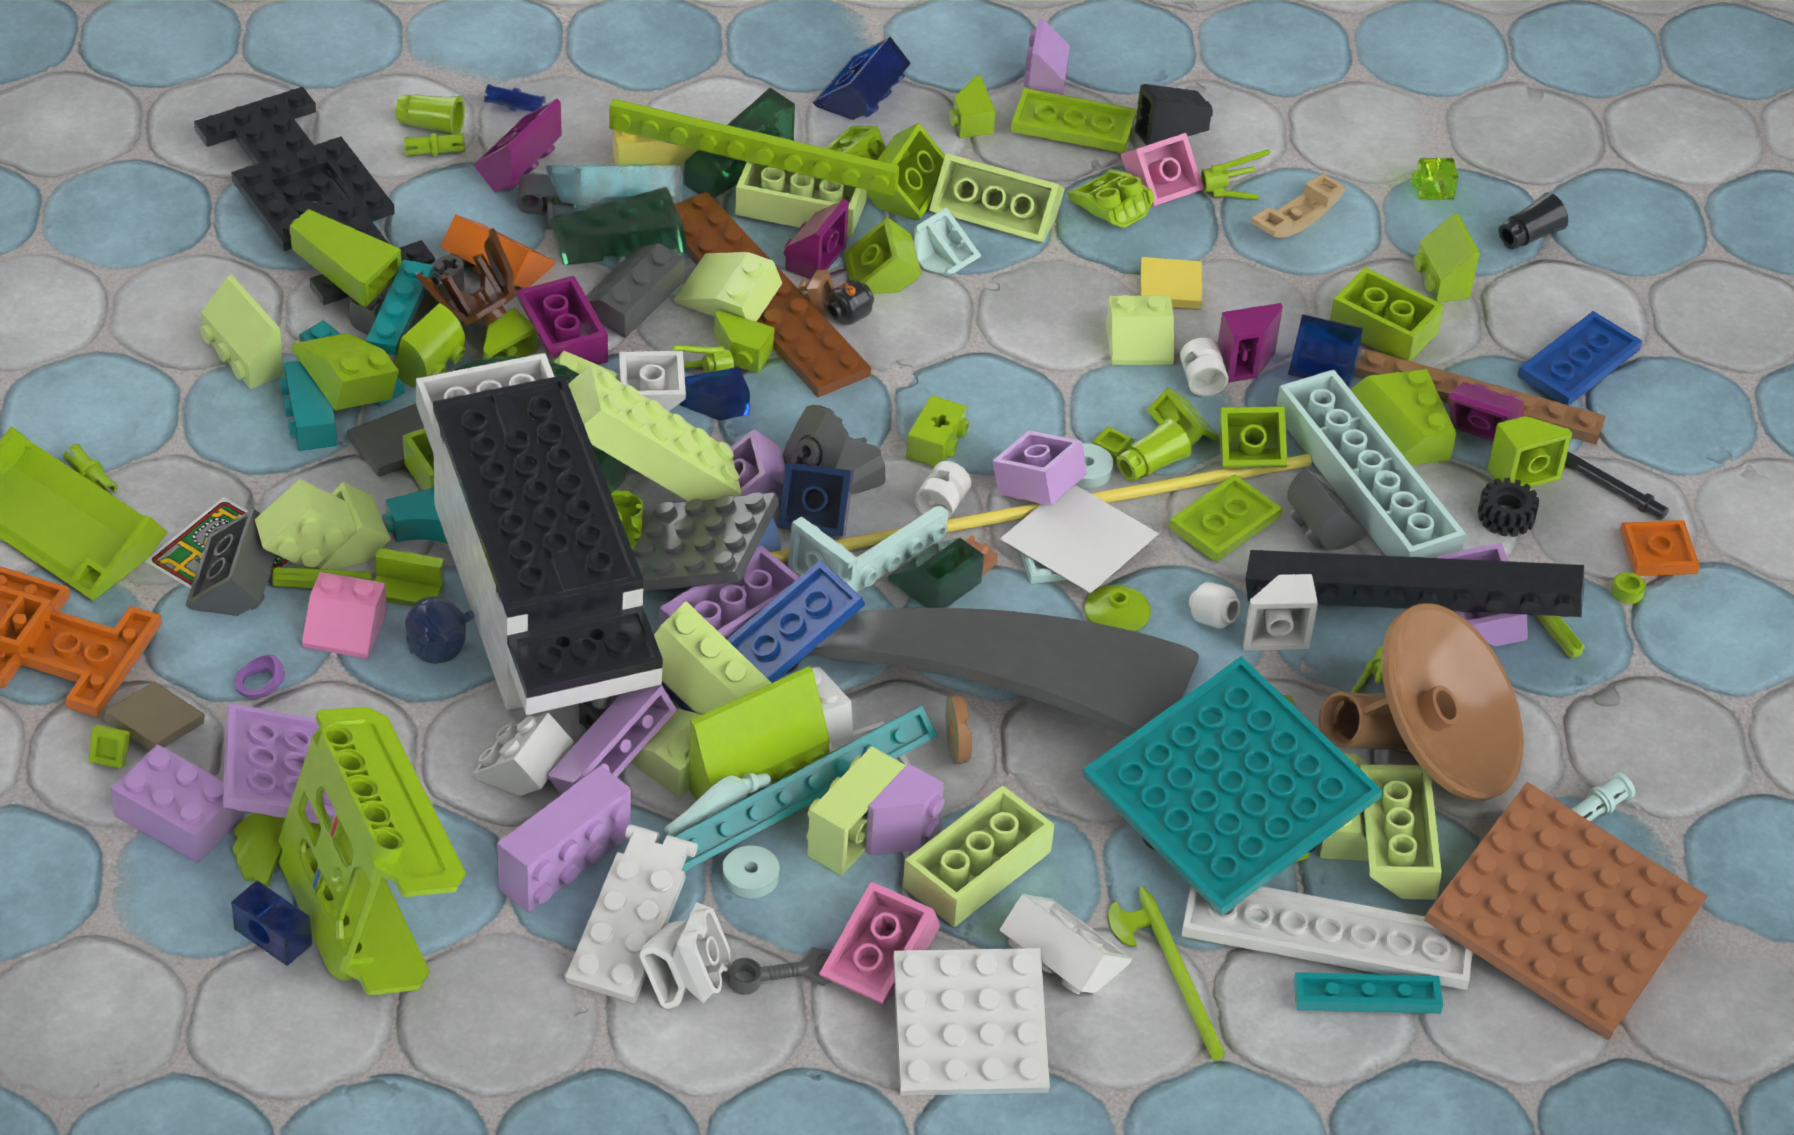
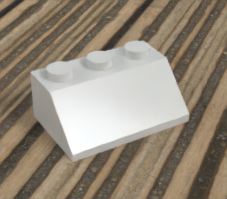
(1066, 944)

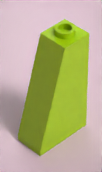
(345, 256)

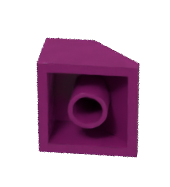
(818, 241)
(1479, 409)

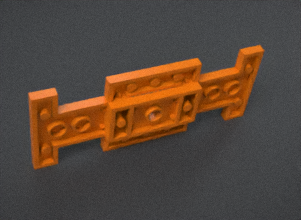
(67, 646)

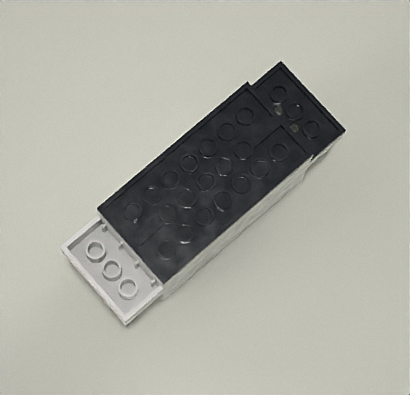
(536, 536)

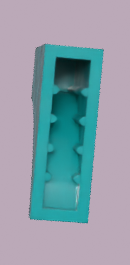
(414, 517)

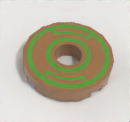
(957, 730)

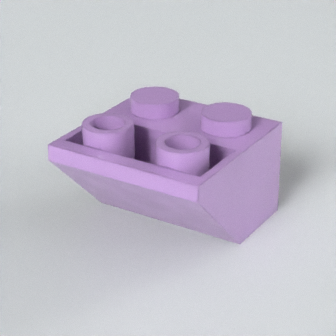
(1046, 60)

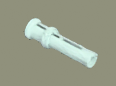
(1605, 798)

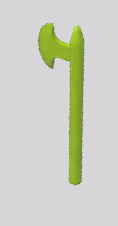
(1124, 926)

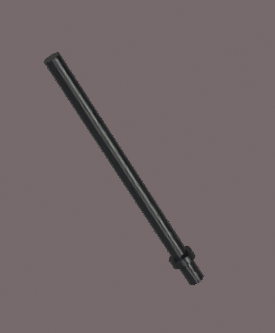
(1644, 501)

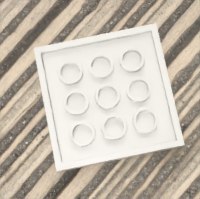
(970, 1022)

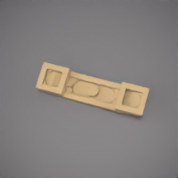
(1303, 211)

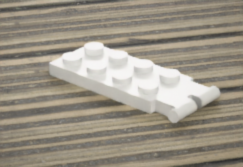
(629, 913)

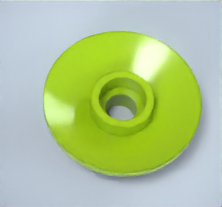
(1118, 607)

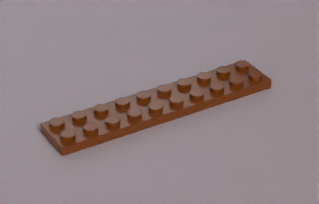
(800, 331)

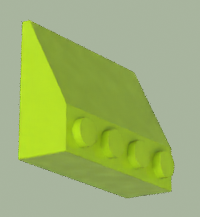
(759, 733)

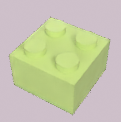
(305, 525)

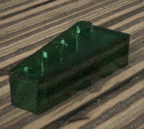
(716, 173)
(619, 228)

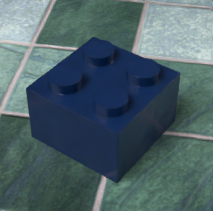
(816, 495)

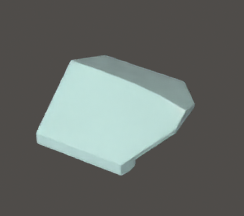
(943, 245)

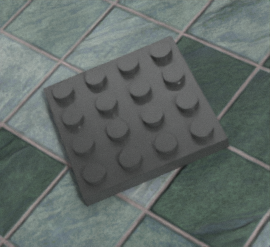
(702, 540)

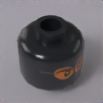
(850, 302)

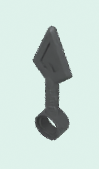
(809, 967)

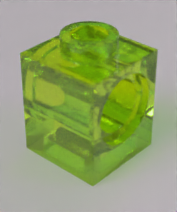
(1435, 178)

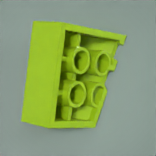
(1409, 414)

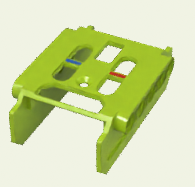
(378, 833)

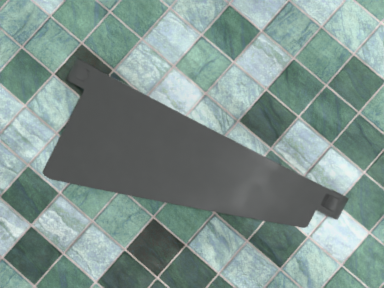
(1066, 662)

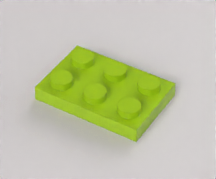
(1225, 518)

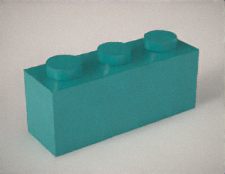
(310, 410)

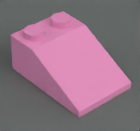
(867, 945)

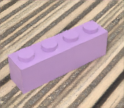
(615, 736)

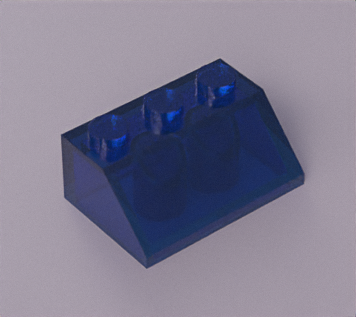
(864, 81)

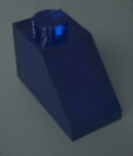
(718, 394)

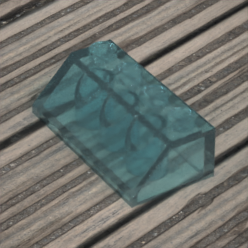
(609, 183)

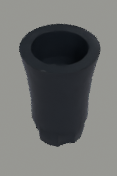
(1535, 221)

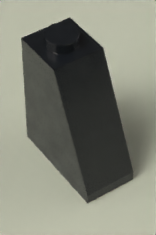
(1170, 112)

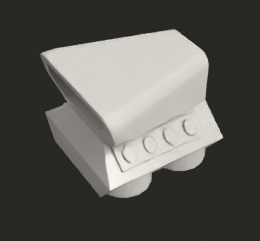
(688, 957)

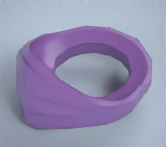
(261, 664)

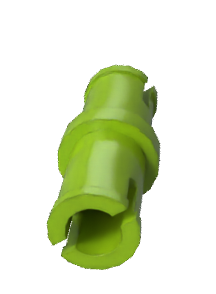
(434, 144)
(89, 468)

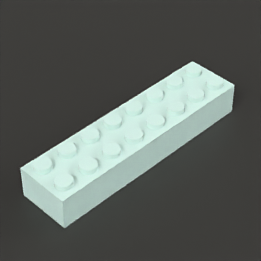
(1367, 469)

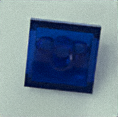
(1325, 347)

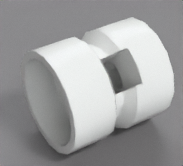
(1204, 367)
(943, 487)

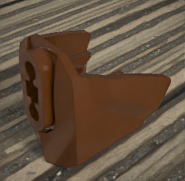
(494, 290)

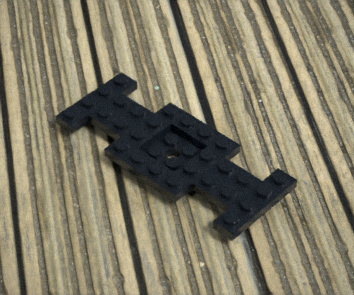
(295, 171)

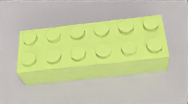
(653, 439)

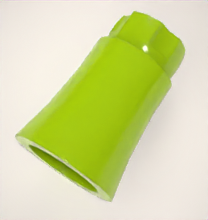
(432, 112)
(1155, 451)

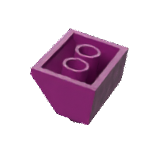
(521, 147)
(565, 319)

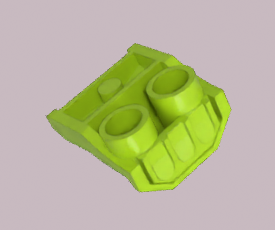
(1114, 198)

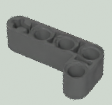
(363, 317)

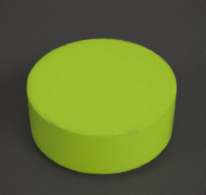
(1628, 587)

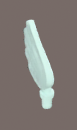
(718, 797)

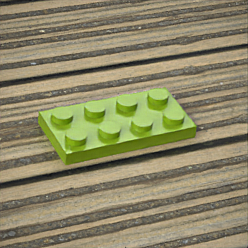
(1073, 120)

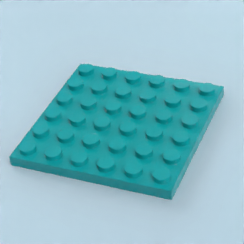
(1231, 785)

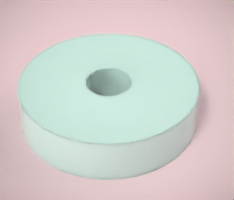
(1098, 466)
(754, 884)

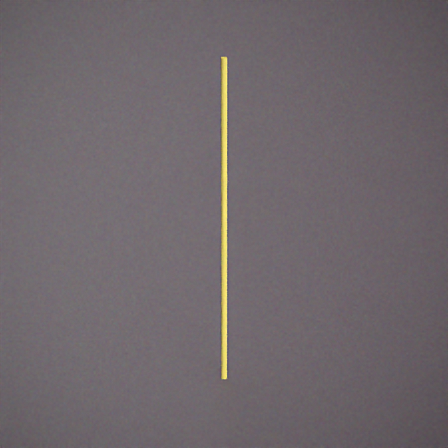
(1107, 496)

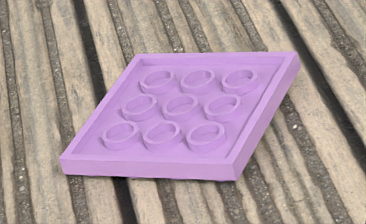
(265, 760)

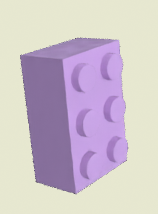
(174, 803)

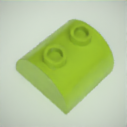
(430, 346)

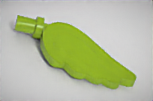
(258, 846)

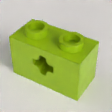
(937, 431)

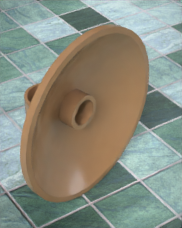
(1441, 704)

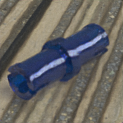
(513, 98)

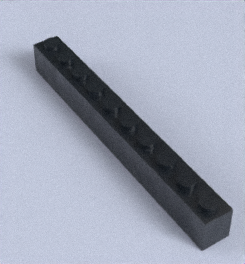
(1411, 581)

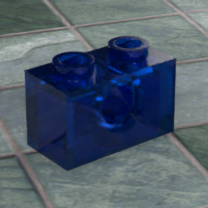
(272, 923)

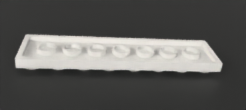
(1332, 934)

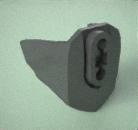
(824, 442)

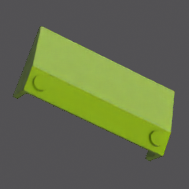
(69, 520)

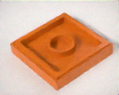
(1659, 548)

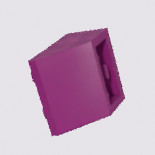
(1248, 340)

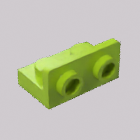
(860, 141)

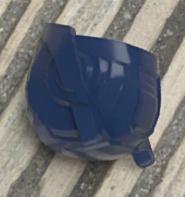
(436, 629)

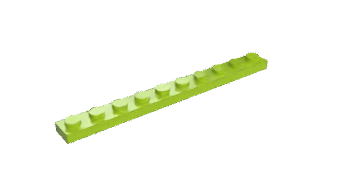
(754, 147)

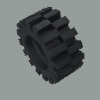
(1508, 519)

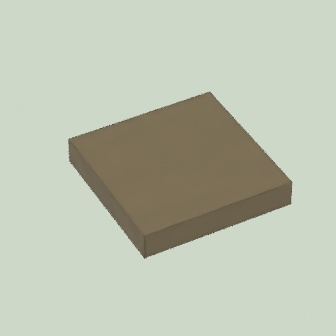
(154, 716)

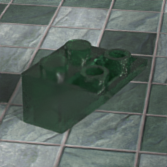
(940, 573)

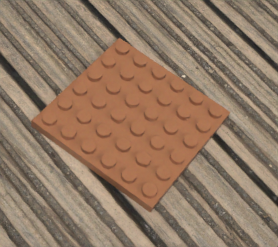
(1566, 909)

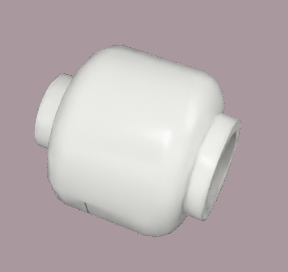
(1214, 605)

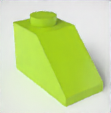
(973, 110)
(510, 336)
(747, 340)

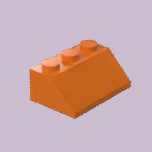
(468, 237)

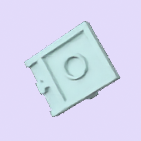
(810, 545)

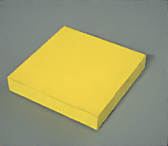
(1172, 278)

